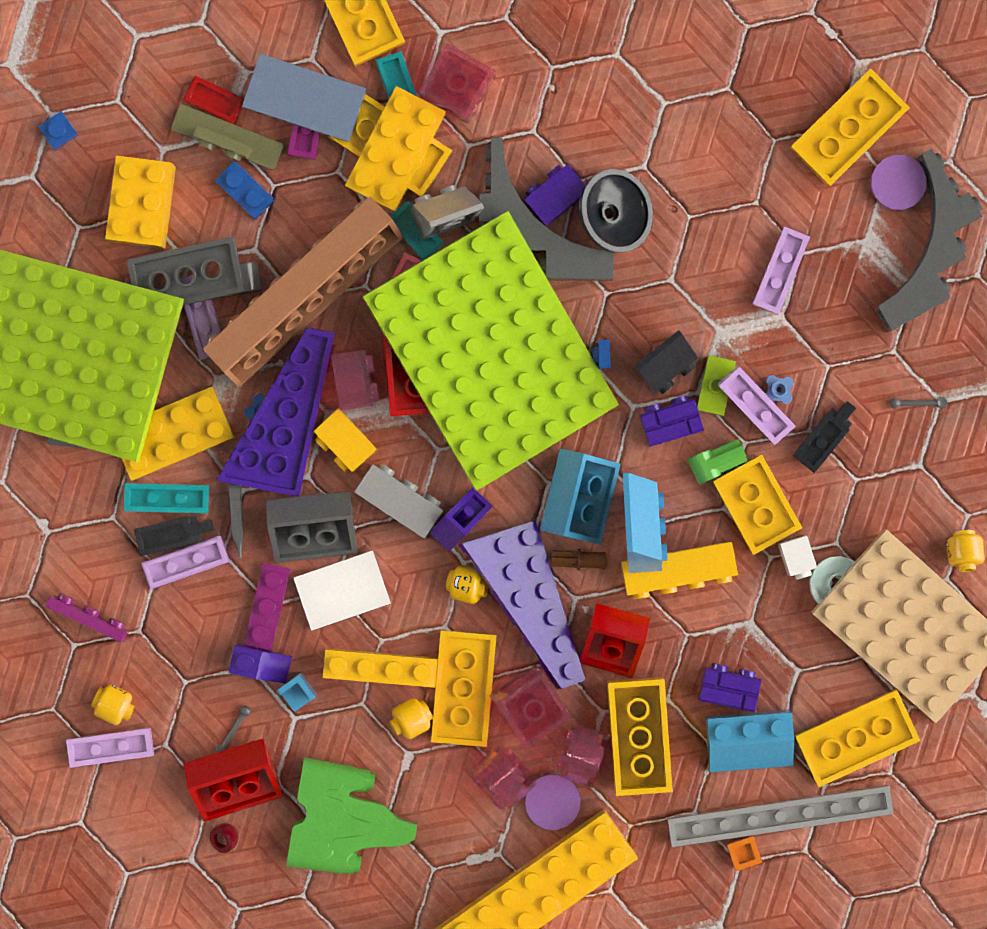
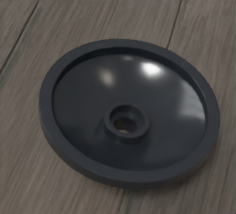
(627, 210)

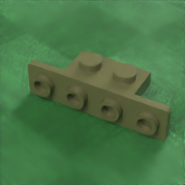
(227, 137)

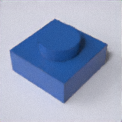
(58, 130)
(601, 354)

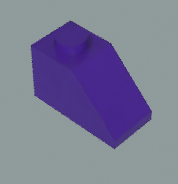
(460, 519)
(260, 664)

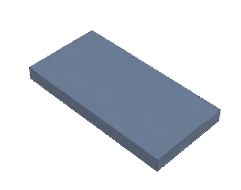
(304, 98)

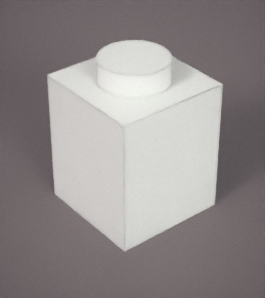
(797, 557)

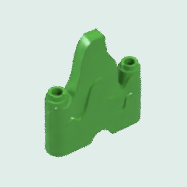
(339, 821)

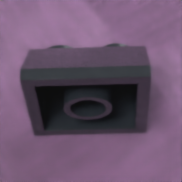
(665, 363)

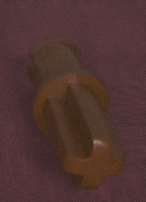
(578, 559)

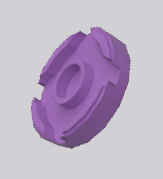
(898, 182)
(553, 802)

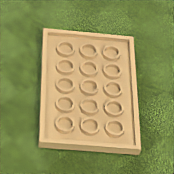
(907, 625)

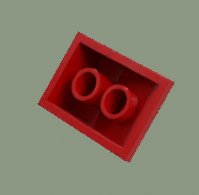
(402, 395)

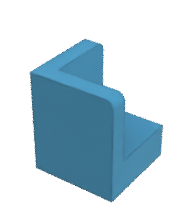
(297, 692)

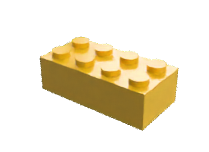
(639, 736)

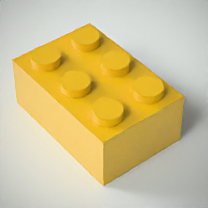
(140, 202)

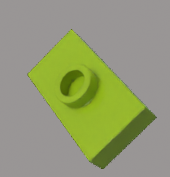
(712, 397)

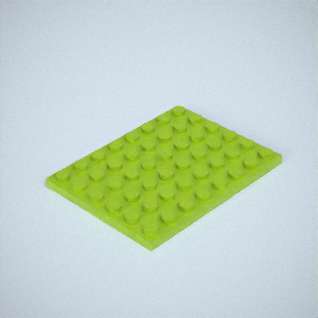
(490, 350)
(81, 354)

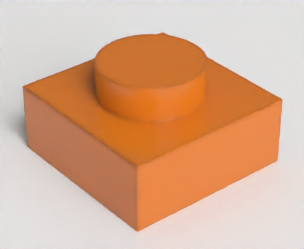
(744, 853)

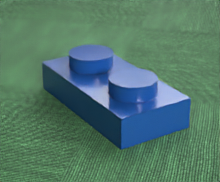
(245, 190)

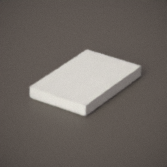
(342, 590)

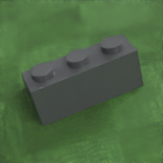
(311, 527)

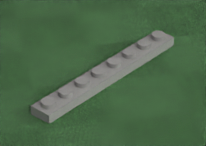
(780, 816)

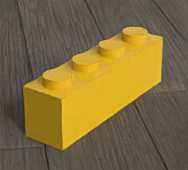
(683, 568)
(380, 667)

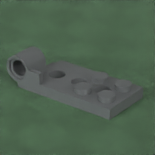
(231, 281)

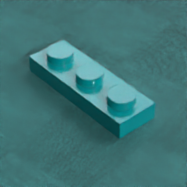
(166, 498)

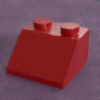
(614, 640)

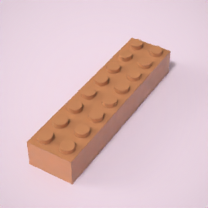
(303, 291)

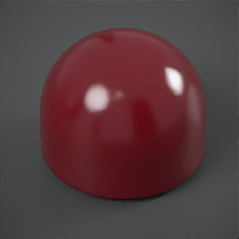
(229, 833)

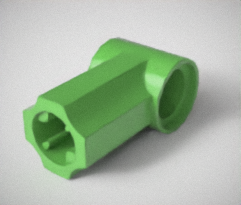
(711, 463)

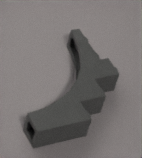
(948, 214)
(563, 258)

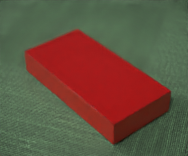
(214, 100)

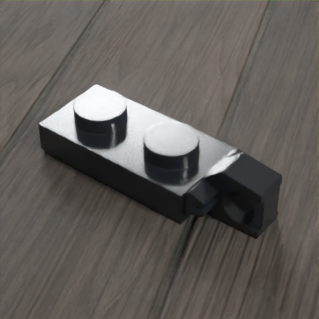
(824, 437)
(171, 534)

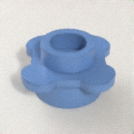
(786, 384)

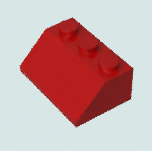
(232, 780)

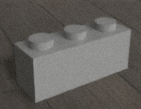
(399, 499)

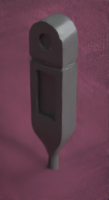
(236, 516)

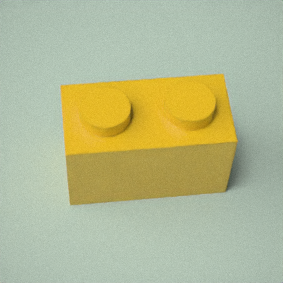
(345, 441)

